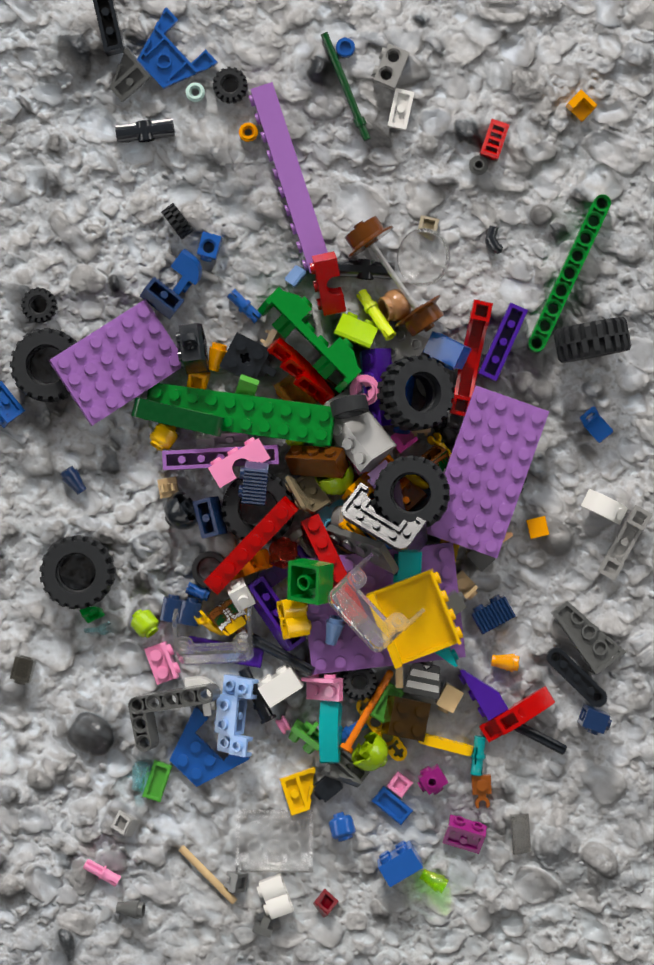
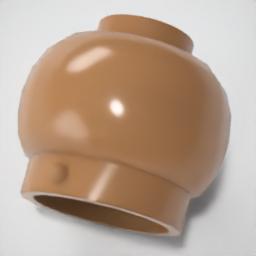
(394, 305)

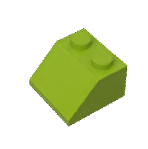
(355, 330)

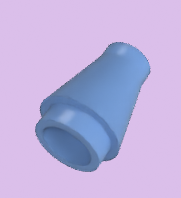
(334, 627)

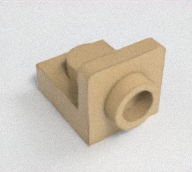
(466, 585)

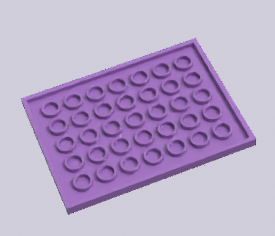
(350, 649)

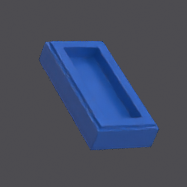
(392, 805)

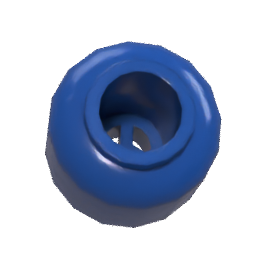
(342, 827)

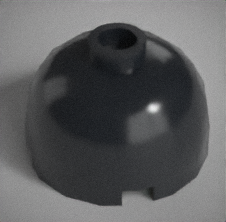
(180, 511)

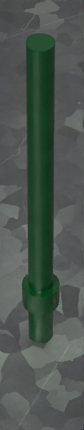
(359, 121)

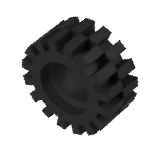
(230, 97)
(177, 221)
(47, 313)
(355, 693)

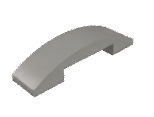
(624, 542)

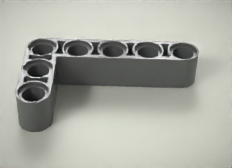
(166, 702)

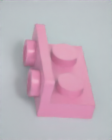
(162, 662)
(324, 687)

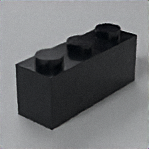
(109, 27)

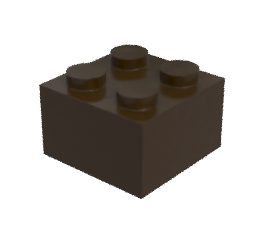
(406, 718)

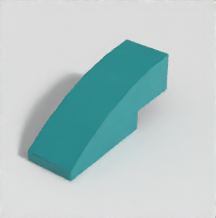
(330, 731)

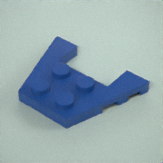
(165, 61)
(196, 757)

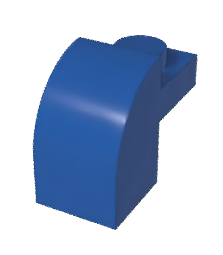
(189, 268)

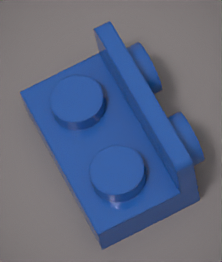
(9, 406)

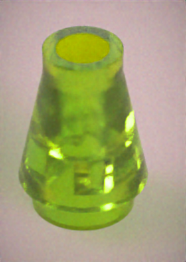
(434, 880)

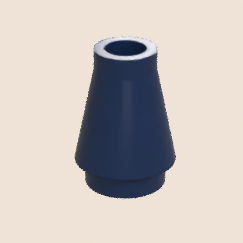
(73, 479)

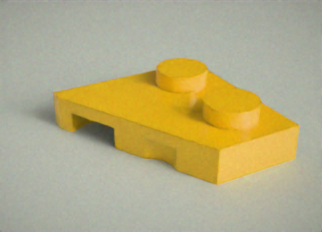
(298, 790)

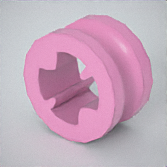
(283, 724)

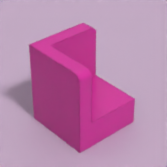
(403, 441)

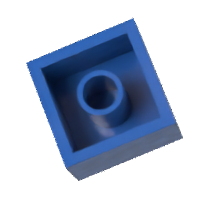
(399, 863)

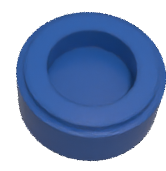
(345, 47)

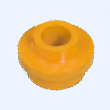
(246, 126)

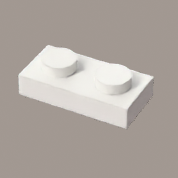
(400, 109)

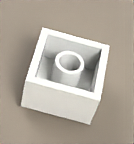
(280, 685)

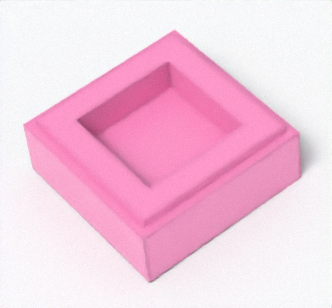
(399, 784)

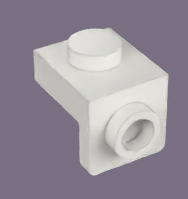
(240, 594)

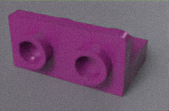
(465, 834)

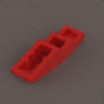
(305, 374)

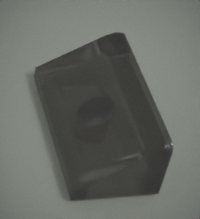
(520, 833)

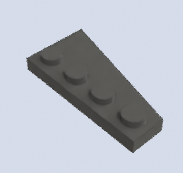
(363, 547)
(591, 643)

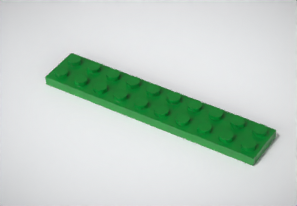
(252, 413)

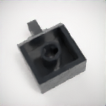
(192, 348)
(257, 353)

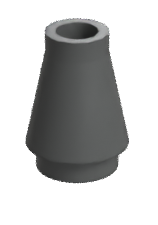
(133, 909)

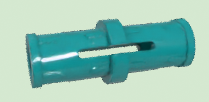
(478, 755)

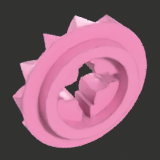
(367, 381)

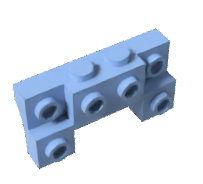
(232, 714)

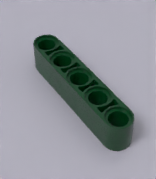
(177, 417)

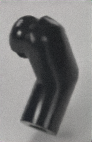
(491, 241)

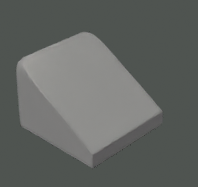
(125, 824)

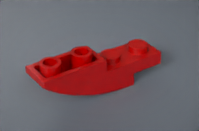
(517, 714)

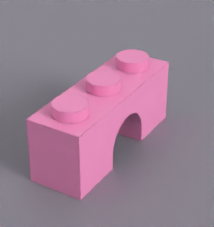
(223, 470)

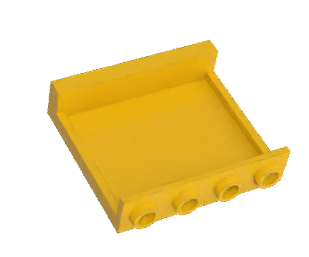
(434, 627)

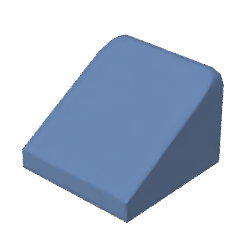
(295, 276)

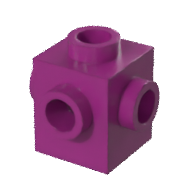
(432, 773)

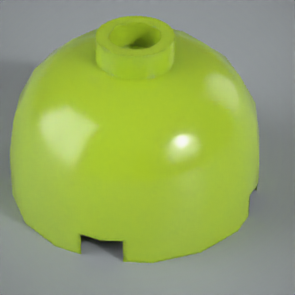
(336, 486)
(371, 753)

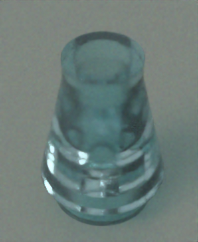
(140, 773)

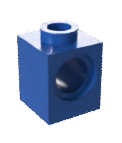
(209, 238)

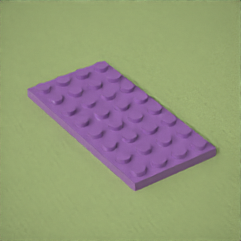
(488, 470)

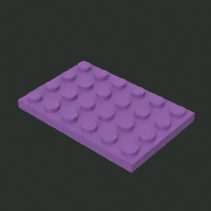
(117, 362)

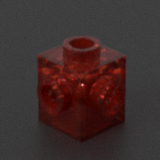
(282, 551)

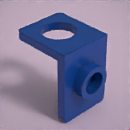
(596, 425)

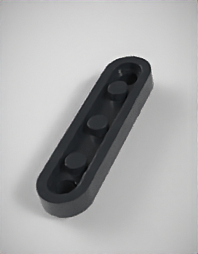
(576, 677)

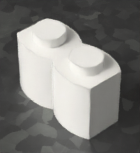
(275, 896)

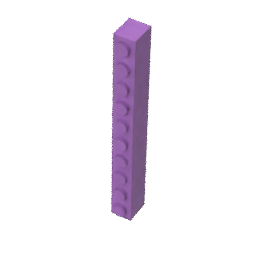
(288, 172)

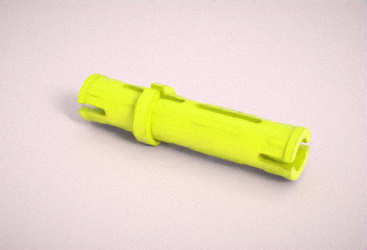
(372, 309)

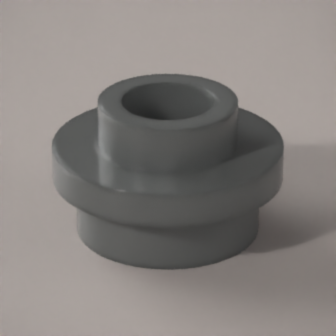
(478, 171)

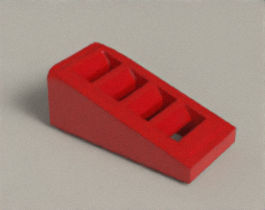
(489, 154)

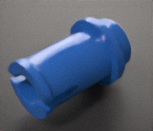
(197, 591)

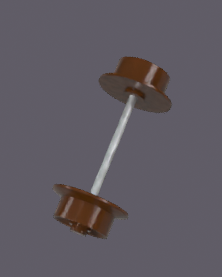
(365, 236)

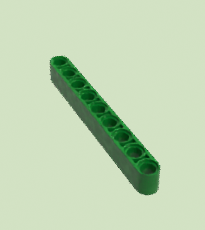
(575, 266)

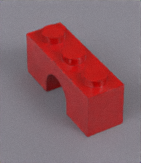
(330, 299)

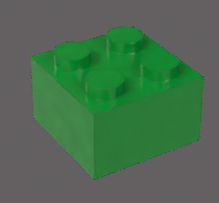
(309, 581)

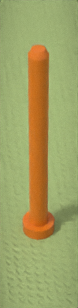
(366, 713)

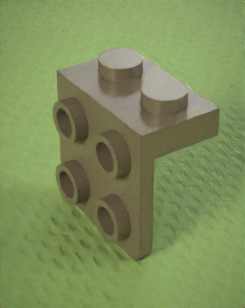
(307, 494)

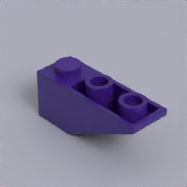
(488, 697)

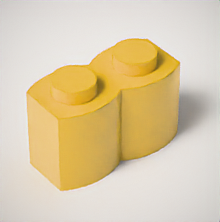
(293, 618)

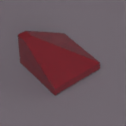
(325, 903)

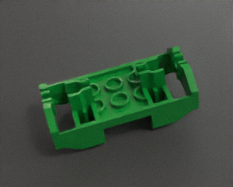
(294, 314)

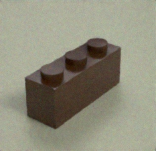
(317, 461)

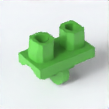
(306, 732)

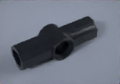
(145, 131)
(364, 269)

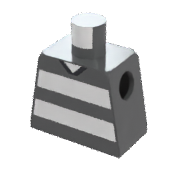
(423, 680)

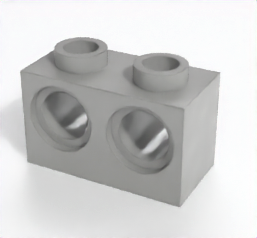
(394, 68)

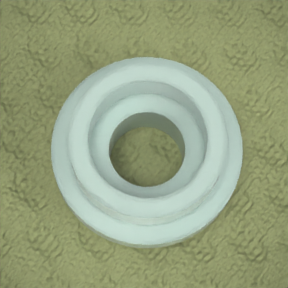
(195, 86)

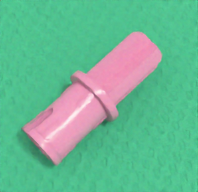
(102, 872)

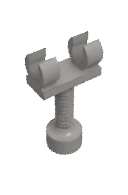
(297, 536)

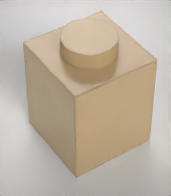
(449, 698)

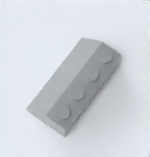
(362, 438)

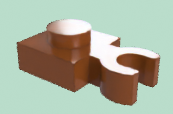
(481, 786)

